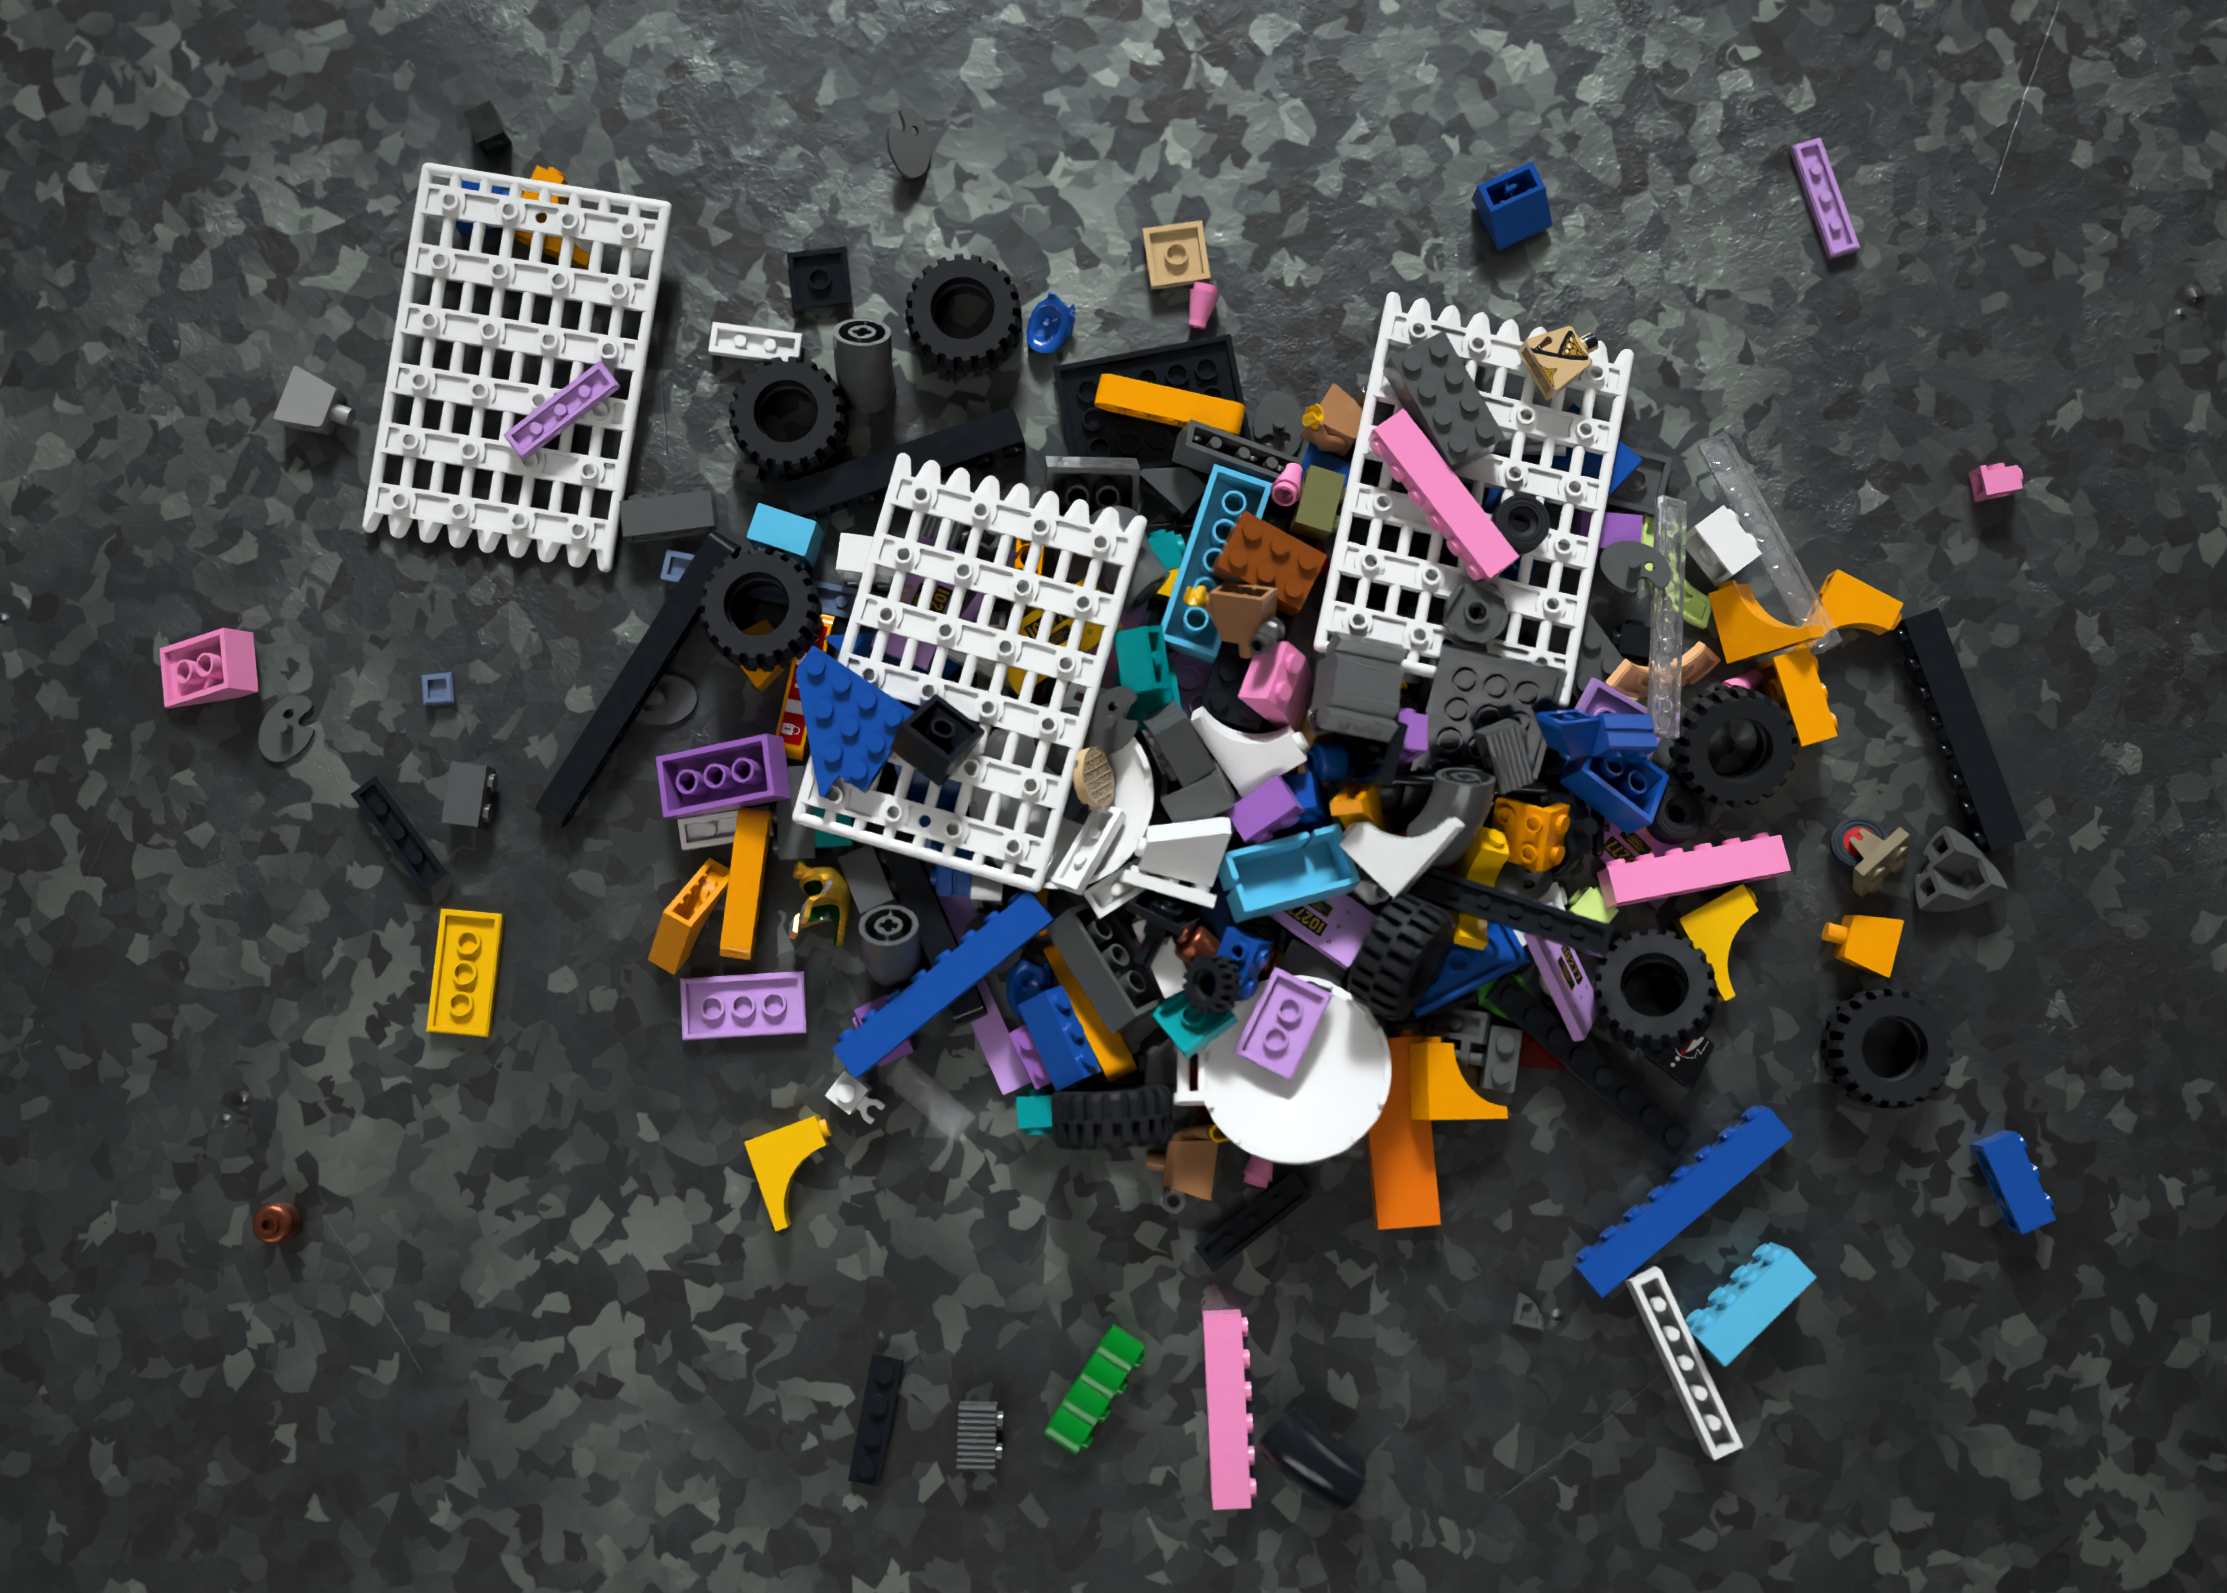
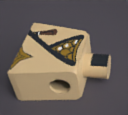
(1557, 358)

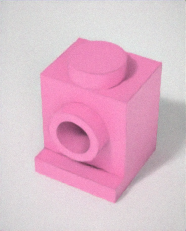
(1995, 481)

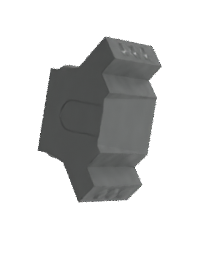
(1359, 686)

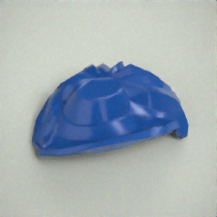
(1050, 324)
(1026, 981)

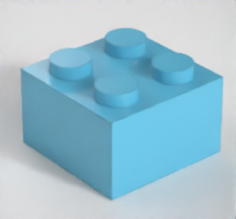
(786, 533)

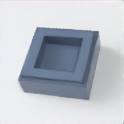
(439, 689)

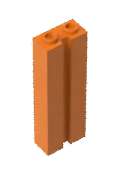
(1402, 1151)

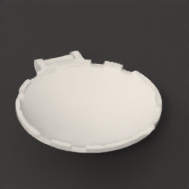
(1132, 795)
(1325, 1104)

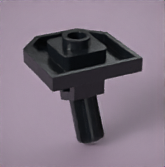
(1163, 917)

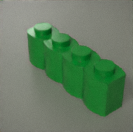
(1094, 1388)

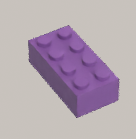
(723, 777)

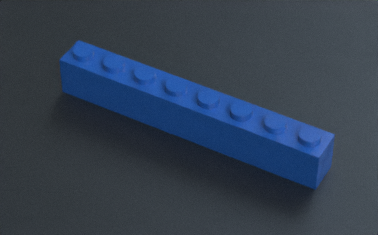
(943, 984)
(1681, 1199)

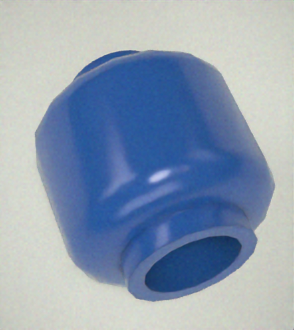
(1328, 761)

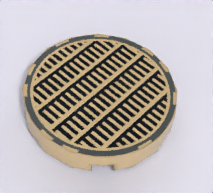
(1094, 778)

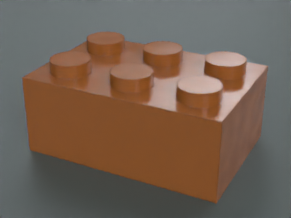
(1269, 558)

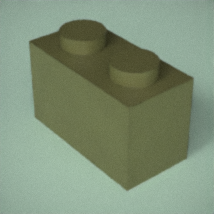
(1318, 503)

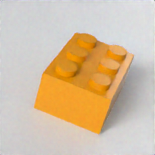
(1796, 687)

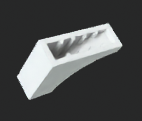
(1250, 757)
(1394, 859)

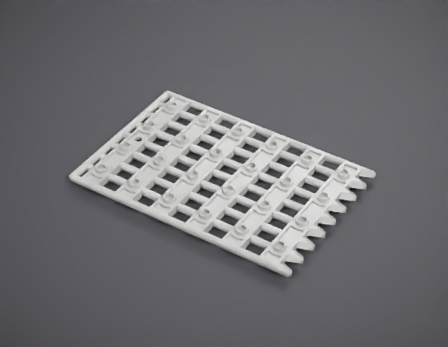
(523, 338)
(1511, 475)
(995, 580)

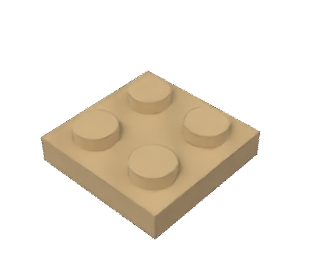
(1176, 255)

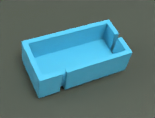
(1284, 875)
(1748, 1302)

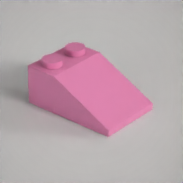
(209, 668)
(1278, 685)

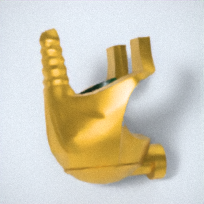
(827, 899)

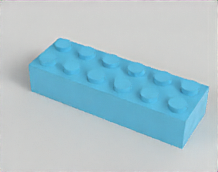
(1224, 499)

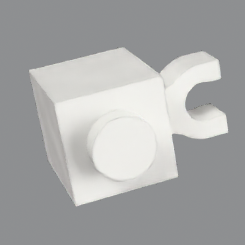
(852, 1095)

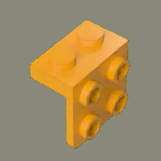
(1532, 832)

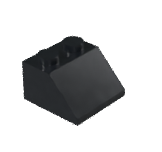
(936, 739)

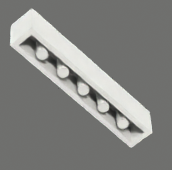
(1683, 1362)

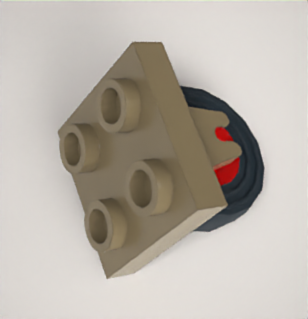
(1864, 848)

